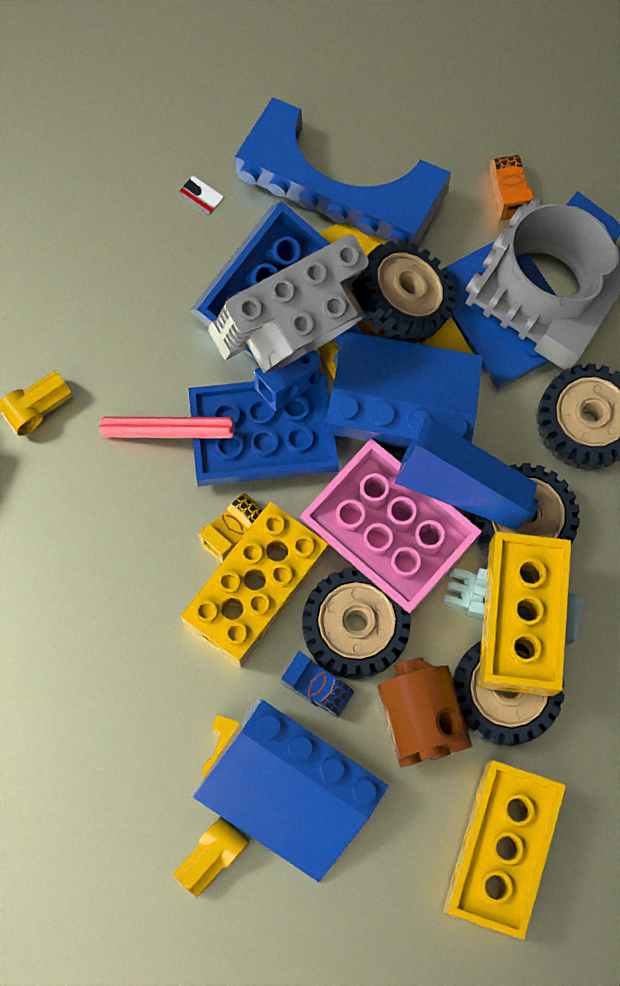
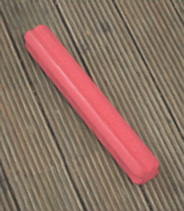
(168, 427)

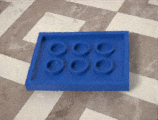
(503, 353)
(265, 440)

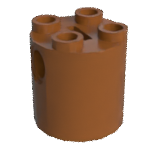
(423, 712)

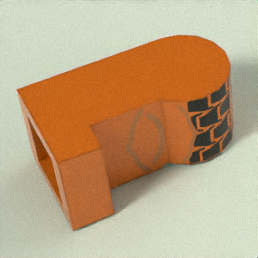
(509, 185)

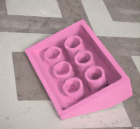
(387, 530)

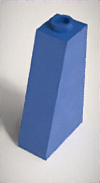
(466, 476)

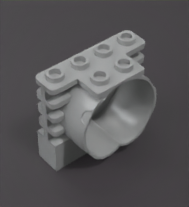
(294, 308)
(555, 323)

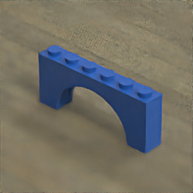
(387, 211)

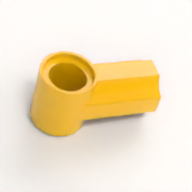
(26, 408)
(216, 850)

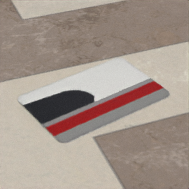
(200, 195)

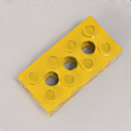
(249, 560)
(546, 601)
(529, 841)

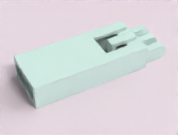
(473, 592)

